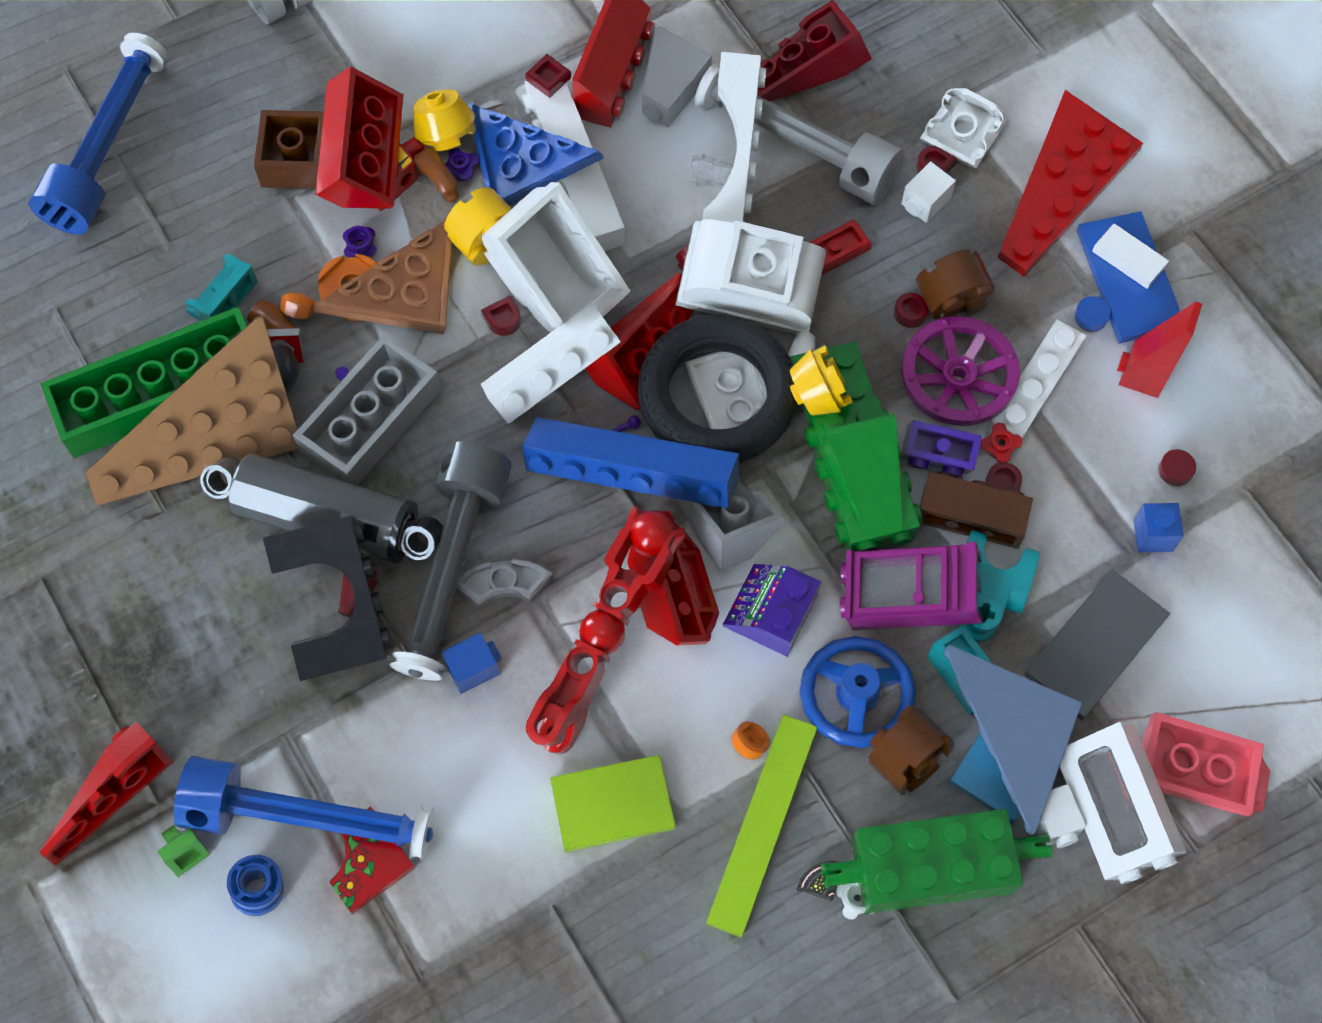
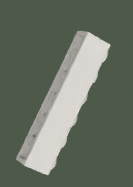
(588, 186)

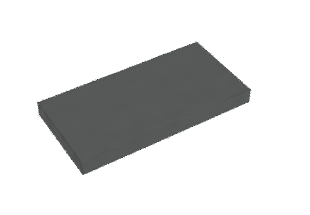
(1098, 642)

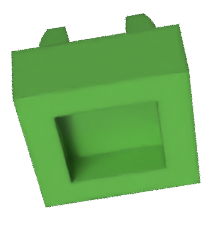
(182, 850)

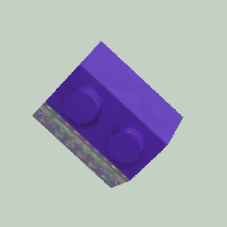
(773, 606)

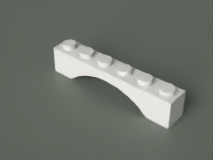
(738, 88)

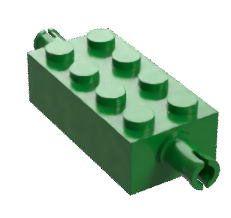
(936, 861)

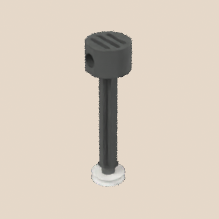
(473, 480)

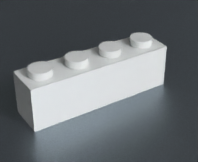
(550, 363)

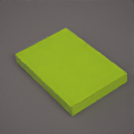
(612, 803)

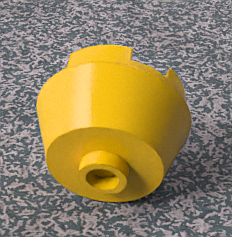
(442, 119)
(819, 383)

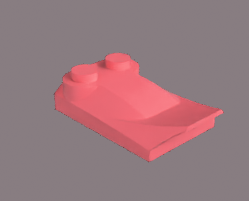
(1206, 765)

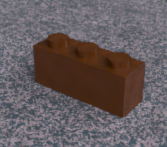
(976, 506)

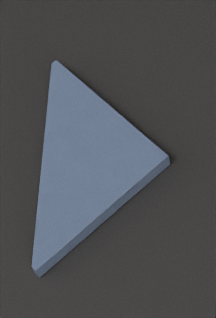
(1021, 725)

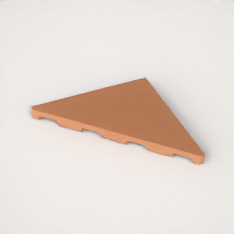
(401, 289)

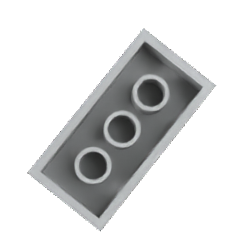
(367, 412)

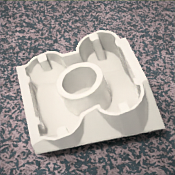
(965, 126)

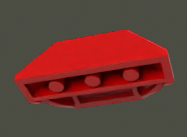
(685, 604)

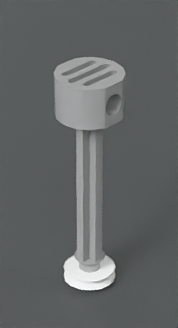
(866, 167)

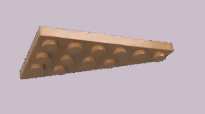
(223, 410)

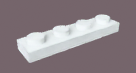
(1041, 377)

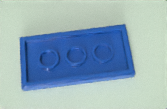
(1131, 305)

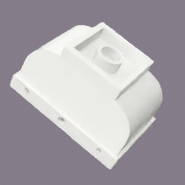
(552, 258)
(752, 274)

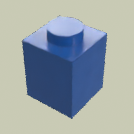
(1158, 527)
(472, 662)

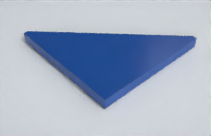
(522, 156)

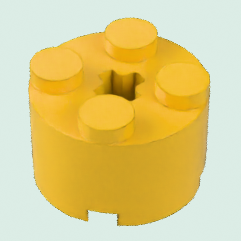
(472, 219)

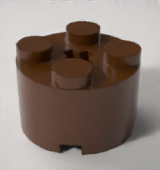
(956, 285)
(909, 750)

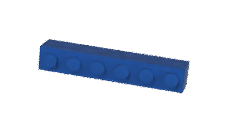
(632, 462)

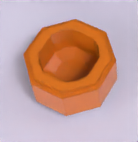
(297, 305)

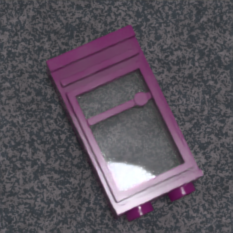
(911, 587)

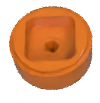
(750, 740)

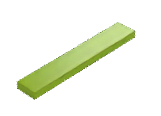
(761, 826)

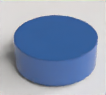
(1092, 313)

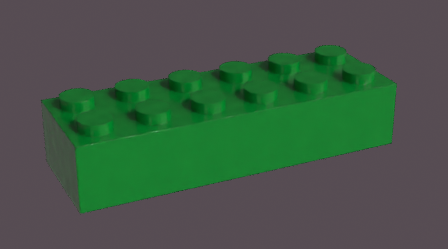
(117, 392)

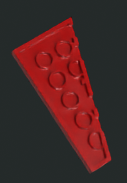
(1071, 171)

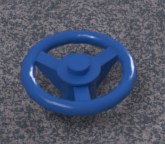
(856, 687)

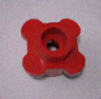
(1001, 453)

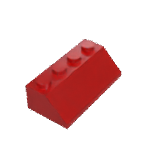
(610, 60)
(359, 142)

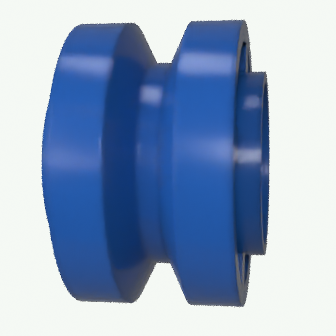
(247, 870)

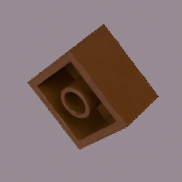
(288, 148)

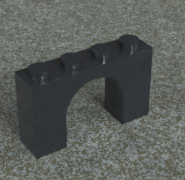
(335, 545)

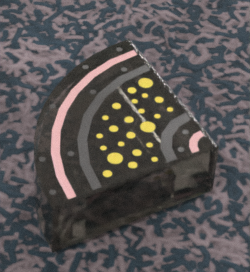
(813, 883)

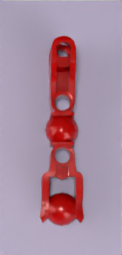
(602, 631)

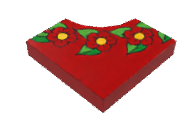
(368, 870)

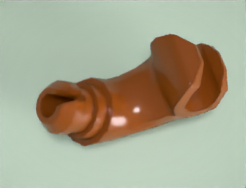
(431, 165)

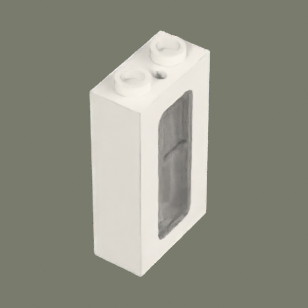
(1121, 803)

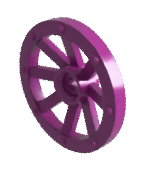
(963, 367)

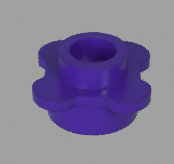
(466, 170)
(359, 234)

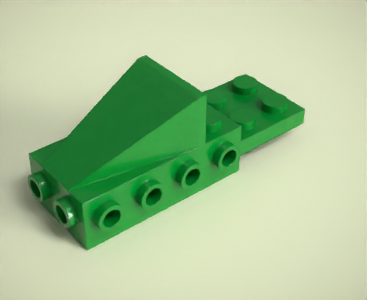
(860, 463)

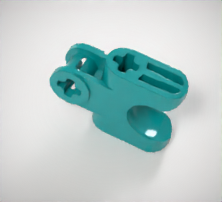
(1000, 588)

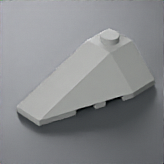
(736, 531)

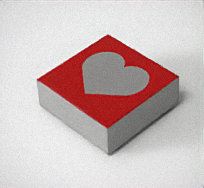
(290, 338)

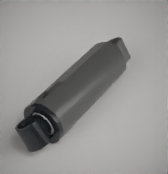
(299, 498)

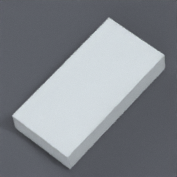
(1130, 256)

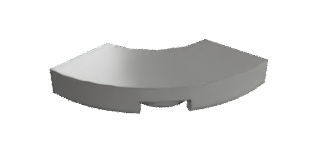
(503, 579)

